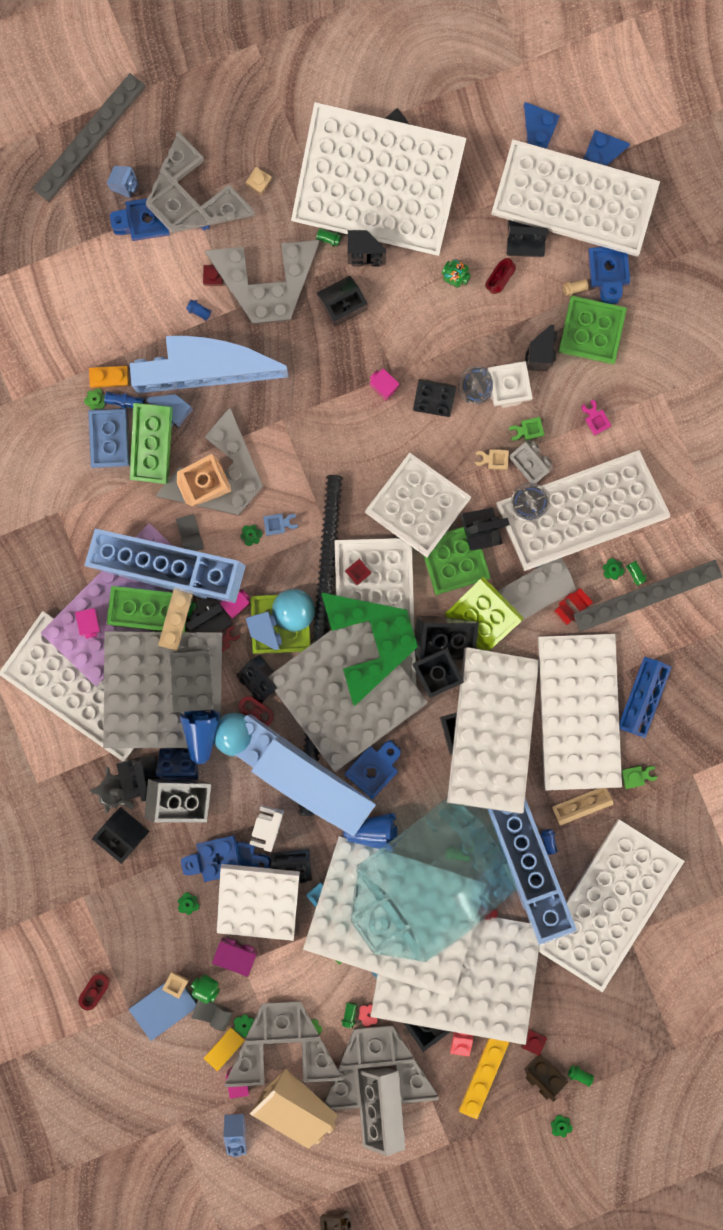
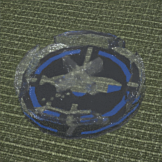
(475, 385)
(530, 501)

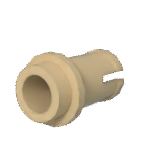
(575, 287)

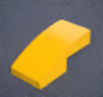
(223, 1049)

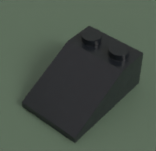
(438, 632)

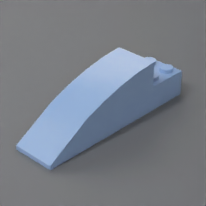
(202, 363)
(165, 566)
(303, 778)
(533, 874)

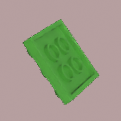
(592, 330)
(453, 564)

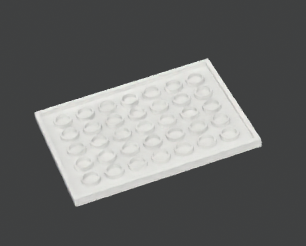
(377, 178)
(338, 939)
(491, 991)

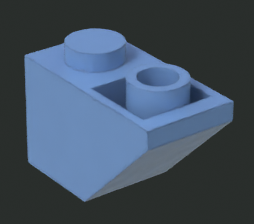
(123, 181)
(180, 407)
(262, 629)
(235, 1135)

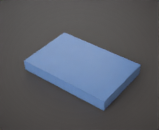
(109, 438)
(161, 1010)

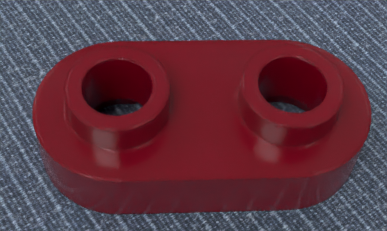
(500, 276)
(256, 710)
(94, 990)

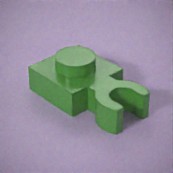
(529, 429)
(635, 776)

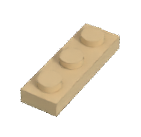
(175, 620)
(582, 805)

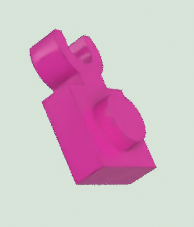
(596, 421)

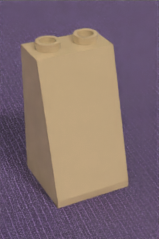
(294, 1110)

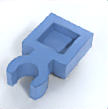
(276, 524)

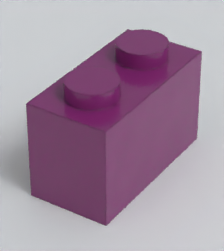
(235, 956)

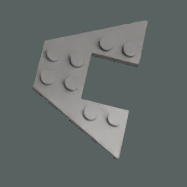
(177, 208)
(268, 300)
(241, 473)
(282, 1024)
(374, 1048)

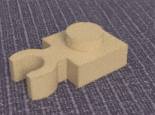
(496, 459)

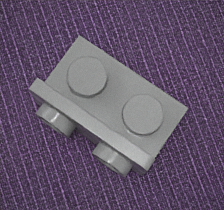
(531, 461)

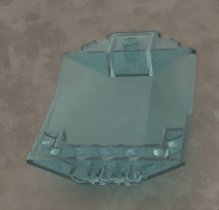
(430, 885)

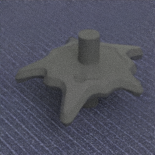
(111, 793)

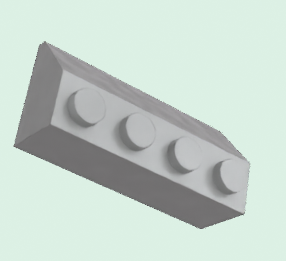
(539, 588)
(381, 1110)

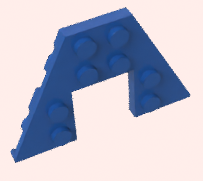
(541, 125)

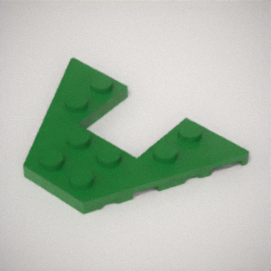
(391, 634)

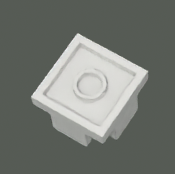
(510, 384)
(267, 827)

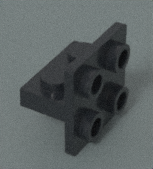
(525, 240)
(434, 398)
(483, 528)
(208, 617)
(255, 678)
(135, 776)
(293, 861)

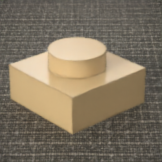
(258, 180)
(175, 984)

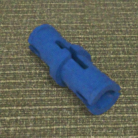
(122, 400)

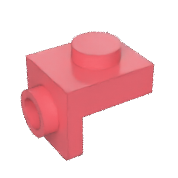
(461, 1044)

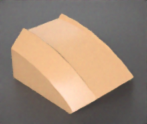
(203, 481)

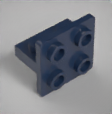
(176, 765)

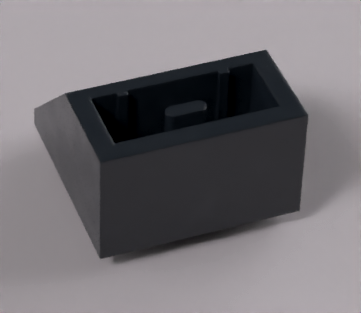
(364, 249)
(342, 300)
(540, 352)
(120, 835)

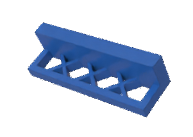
(642, 696)

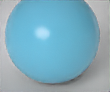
(293, 610)
(232, 734)

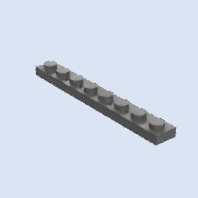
(89, 137)
(647, 595)

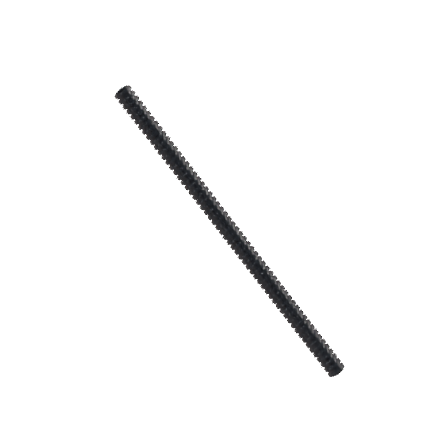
(325, 581)

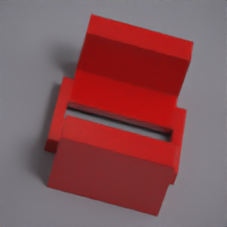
(580, 601)

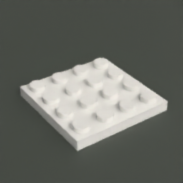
(418, 504)
(257, 902)

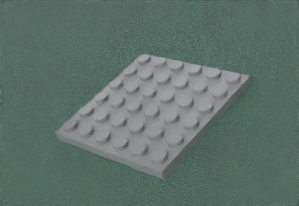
(139, 688)
(320, 701)

